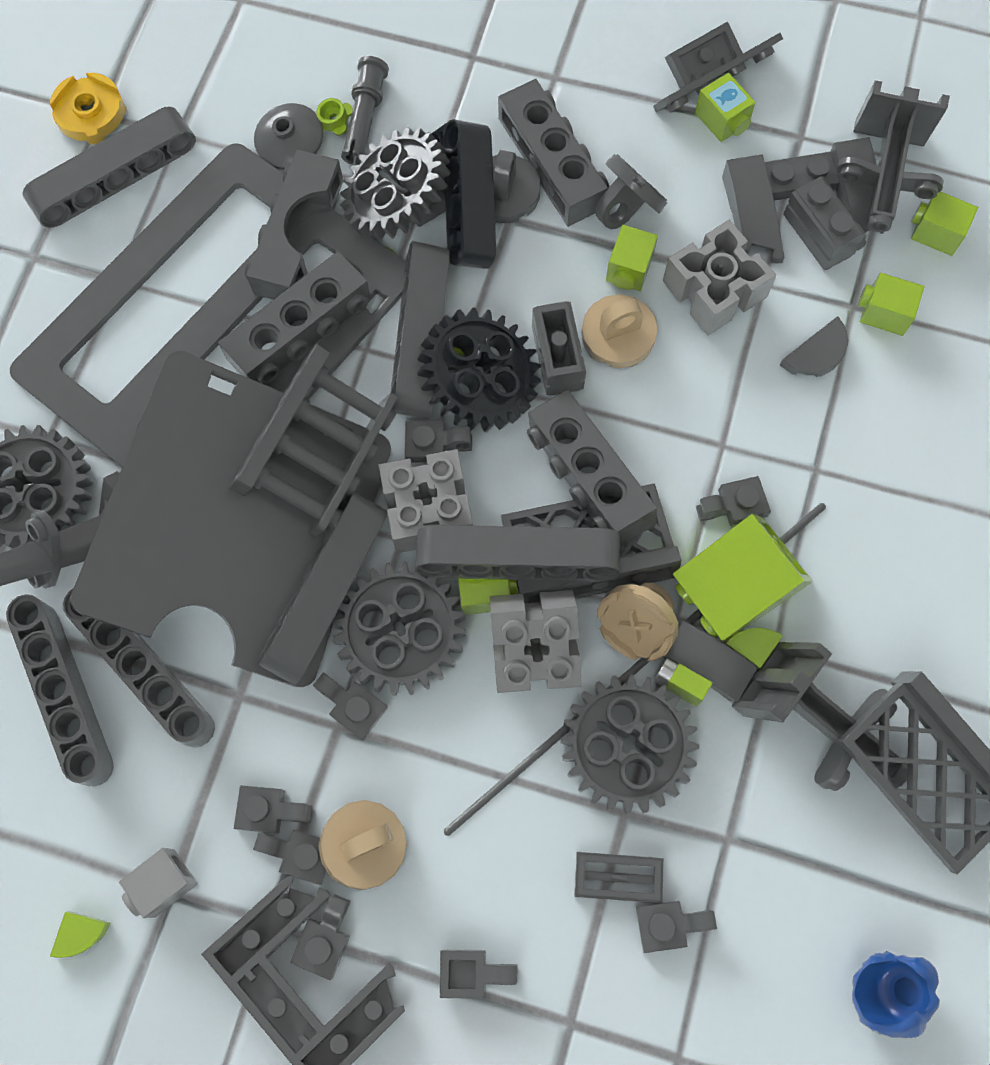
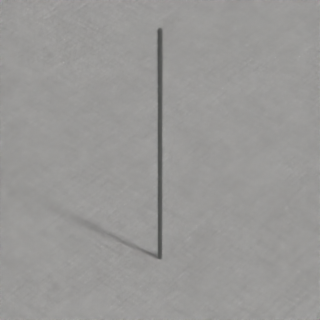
(563, 731)

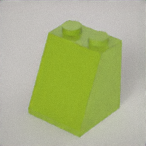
(740, 578)

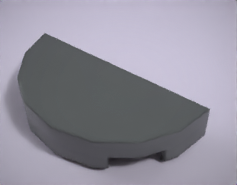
(820, 352)

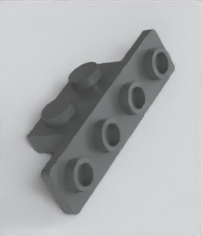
(707, 59)

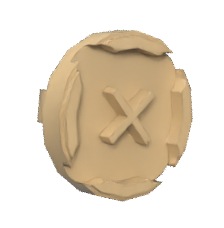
(619, 331)
(638, 620)
(362, 845)

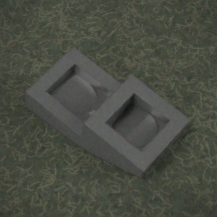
(712, 660)

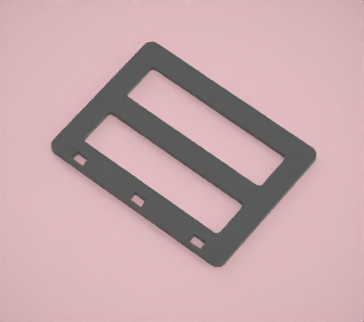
(114, 423)

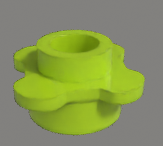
(330, 108)

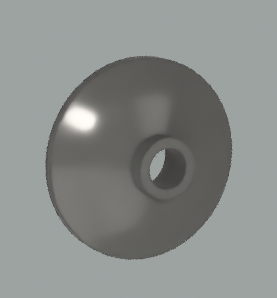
(279, 147)

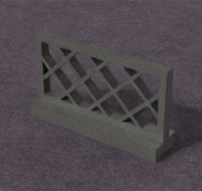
(635, 568)
(952, 738)

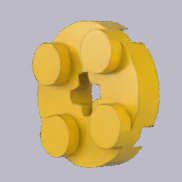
(91, 124)

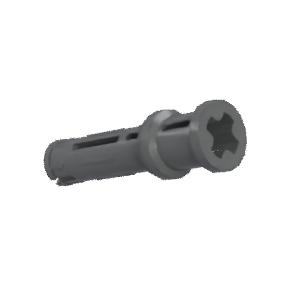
(367, 96)

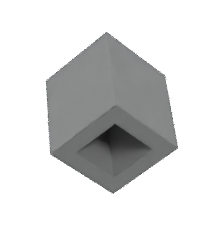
(156, 884)

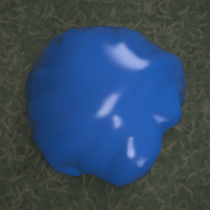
(895, 994)

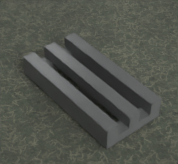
(582, 875)

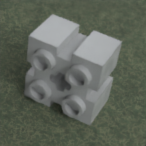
(718, 277)
(408, 486)
(553, 658)

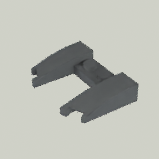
(756, 184)
(244, 966)

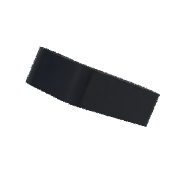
(469, 193)

